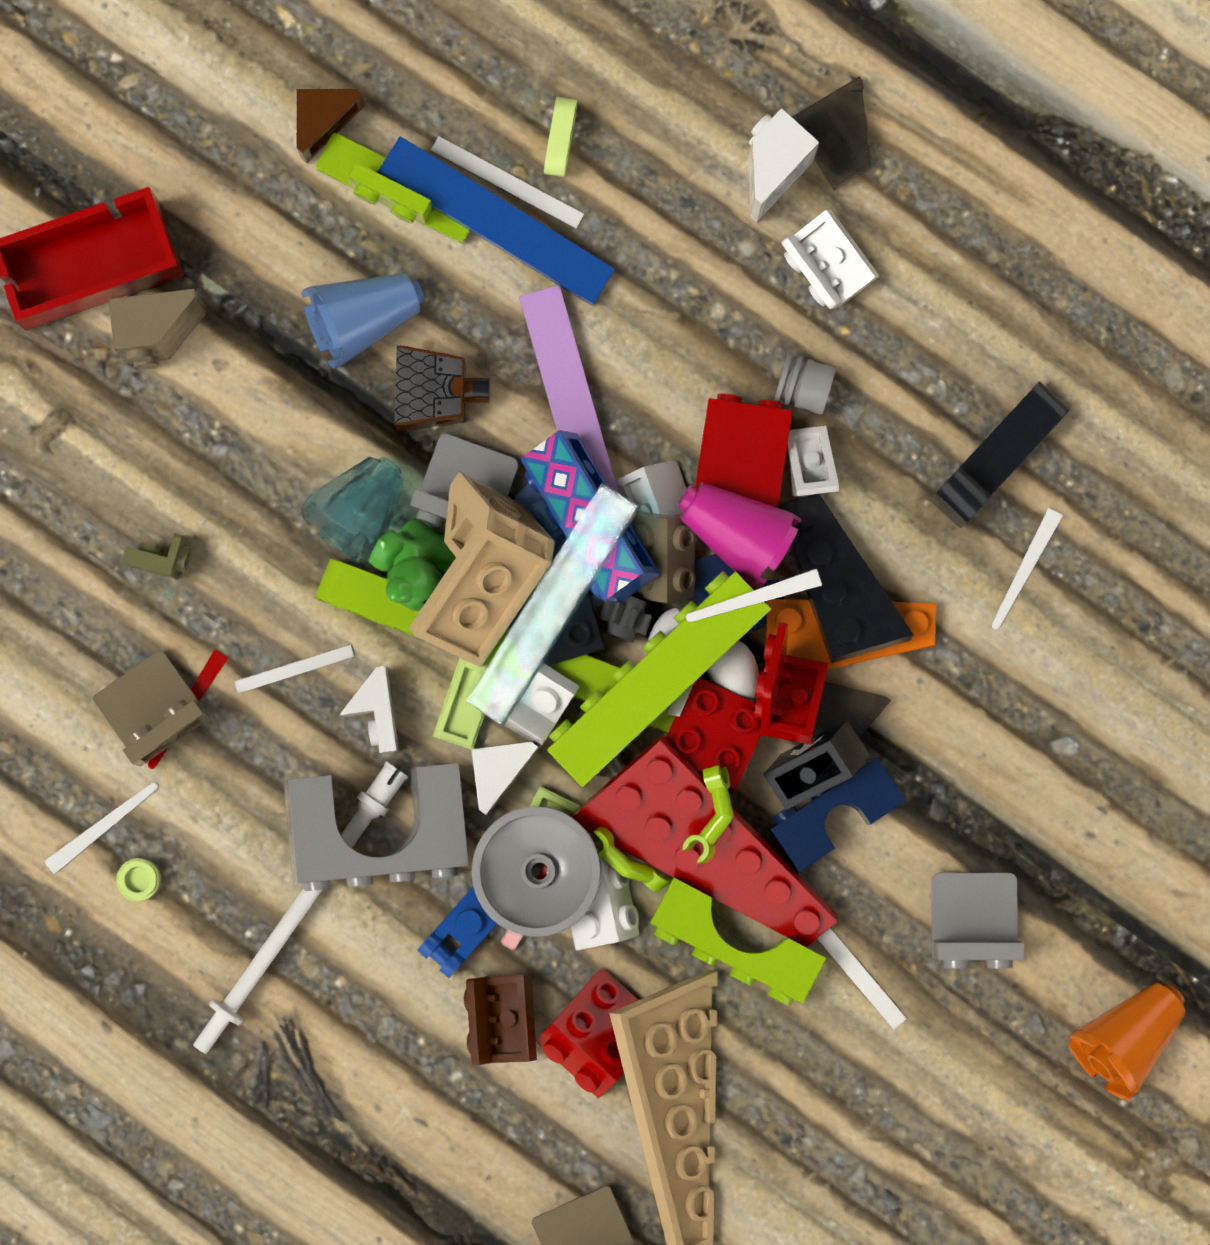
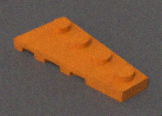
(806, 640)

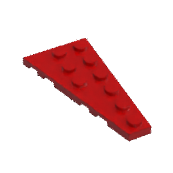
(664, 802)

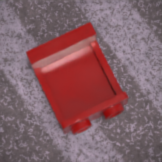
(744, 447)

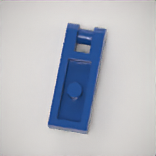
(466, 924)

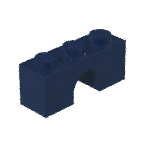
(803, 832)

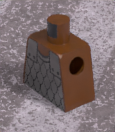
(433, 389)

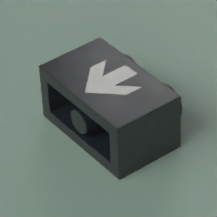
(816, 767)

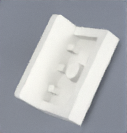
(829, 260)
(611, 915)

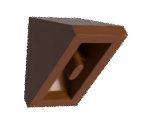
(322, 114)

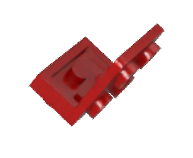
(788, 691)
(716, 730)
(584, 1034)

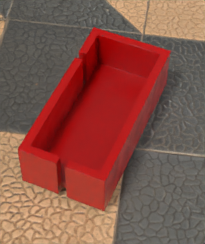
(87, 259)

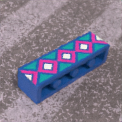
(568, 481)

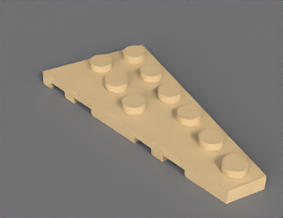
(673, 1098)

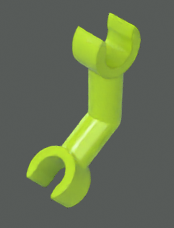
(717, 783)
(626, 868)

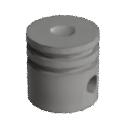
(805, 384)

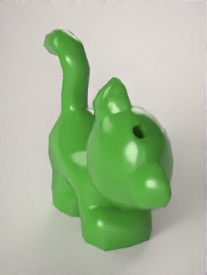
(414, 562)

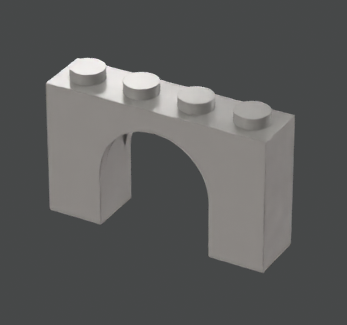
(434, 842)

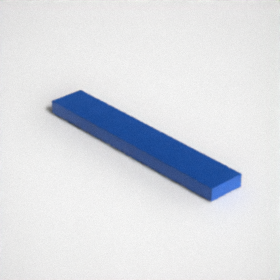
(497, 221)

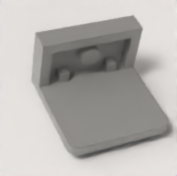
(447, 460)
(975, 919)

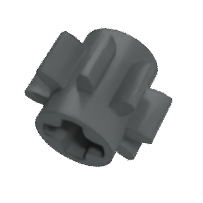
(625, 618)

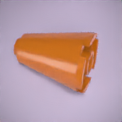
(1129, 1038)

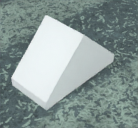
(497, 769)

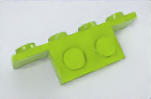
(359, 169)

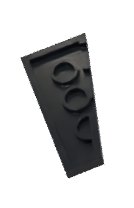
(850, 604)

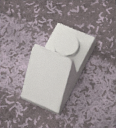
(811, 462)
(376, 698)
(541, 705)

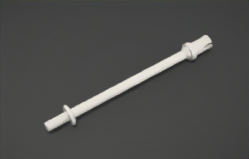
(371, 806)

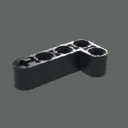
(999, 455)

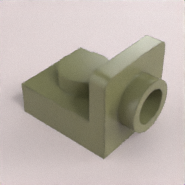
(151, 558)

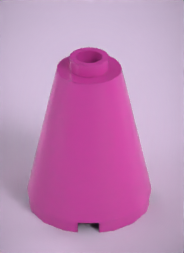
(739, 529)

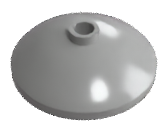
(506, 878)

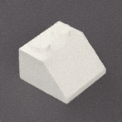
(776, 159)

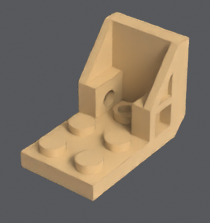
(495, 569)

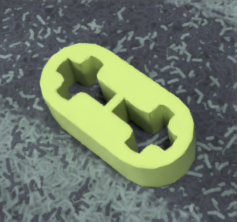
(560, 136)

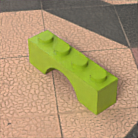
(784, 967)

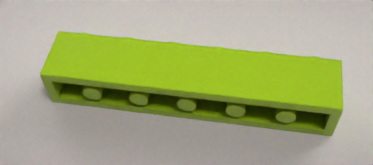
(654, 682)

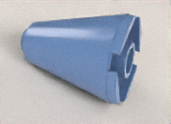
(359, 313)

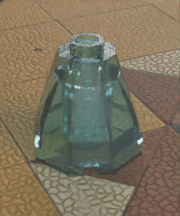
(356, 507)

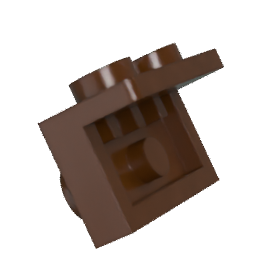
(500, 1019)

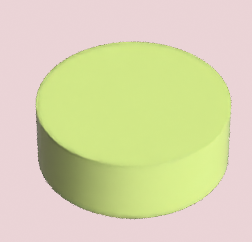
(138, 879)

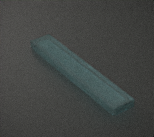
(553, 604)

